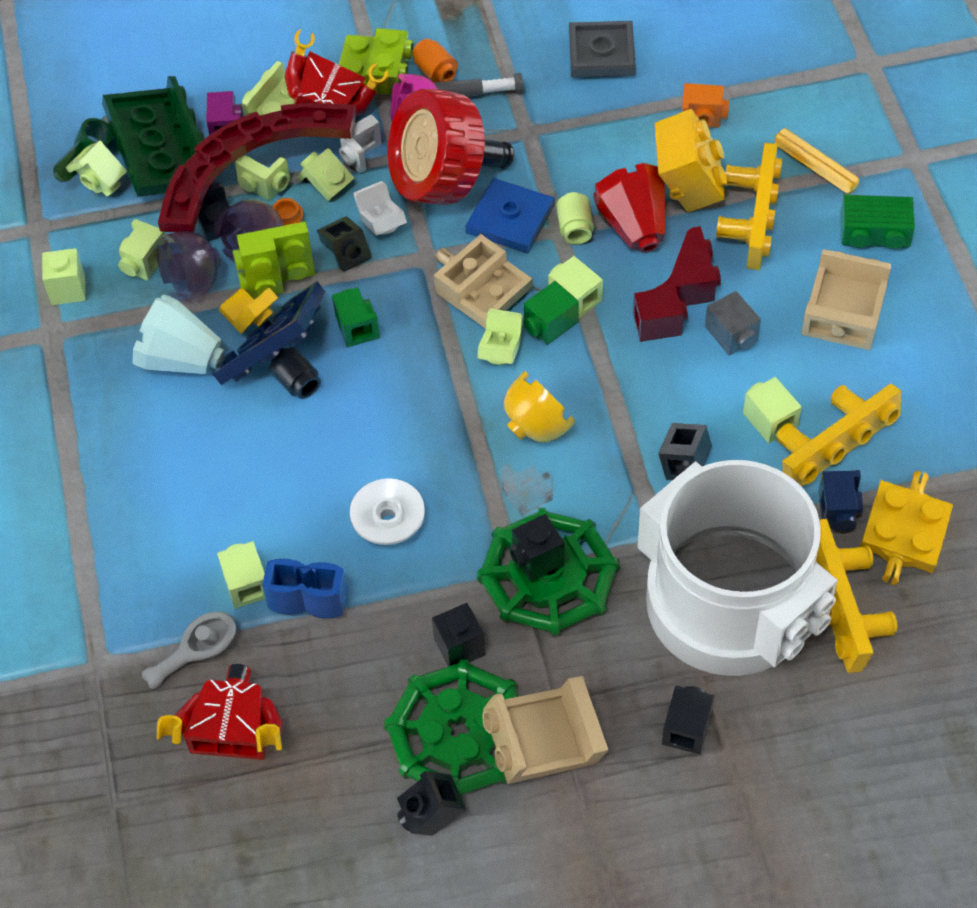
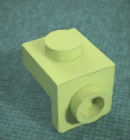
(325, 173)
(261, 179)
(501, 337)

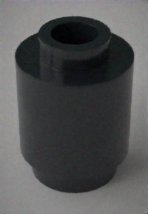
(295, 373)

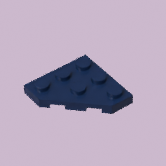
(265, 341)

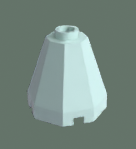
(176, 340)

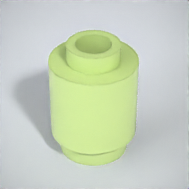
(575, 218)

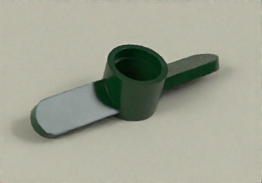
(92, 127)

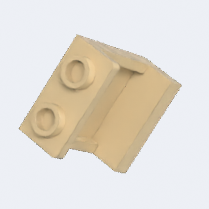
(846, 299)
(544, 731)

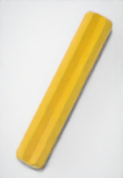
(817, 161)

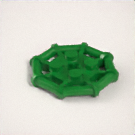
(551, 589)
(435, 722)

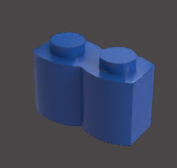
(302, 588)

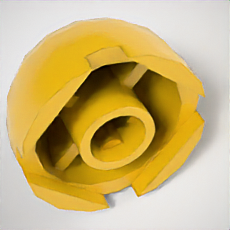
(534, 411)

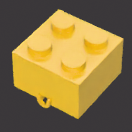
(690, 160)

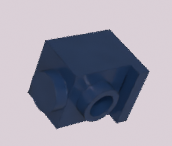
(840, 498)

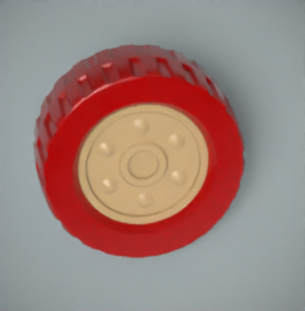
(440, 147)

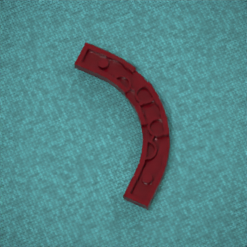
(237, 138)

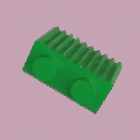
(877, 221)

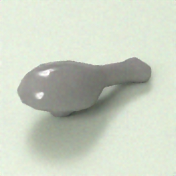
(202, 640)

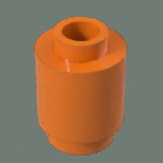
(434, 61)

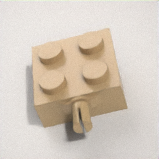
(480, 279)

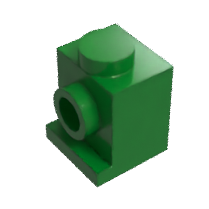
(355, 317)

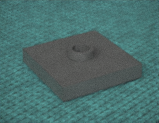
(601, 48)

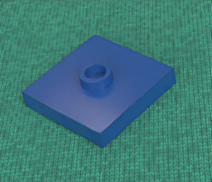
(510, 215)

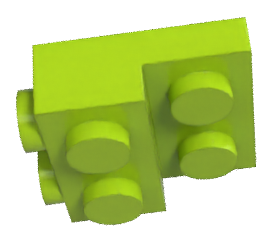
(387, 48)
(273, 258)

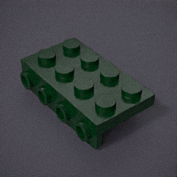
(153, 134)

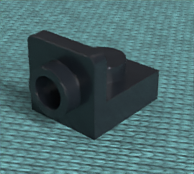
(211, 208)
(346, 242)

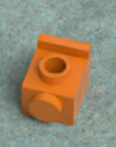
(706, 102)

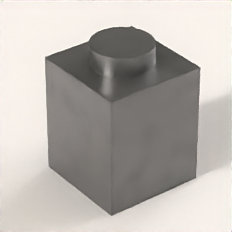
(732, 323)

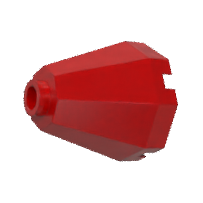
(634, 205)

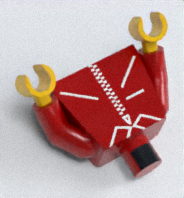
(323, 81)
(226, 719)

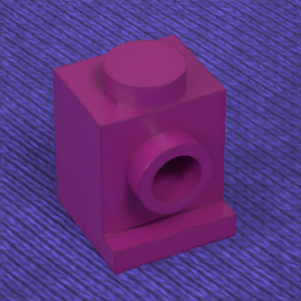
(221, 110)

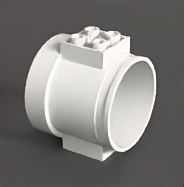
(721, 627)

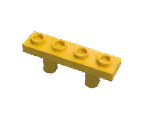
(754, 229)
(856, 428)
(848, 625)

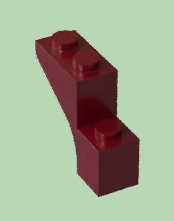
(693, 281)

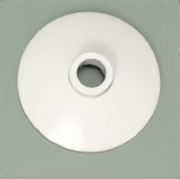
(383, 499)

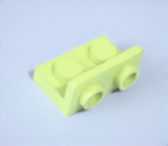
(268, 93)

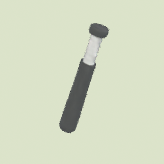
(477, 87)

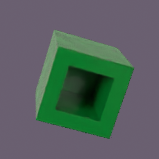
(550, 313)

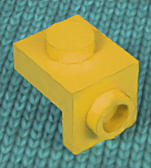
(244, 311)

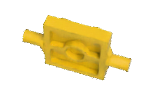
(906, 527)

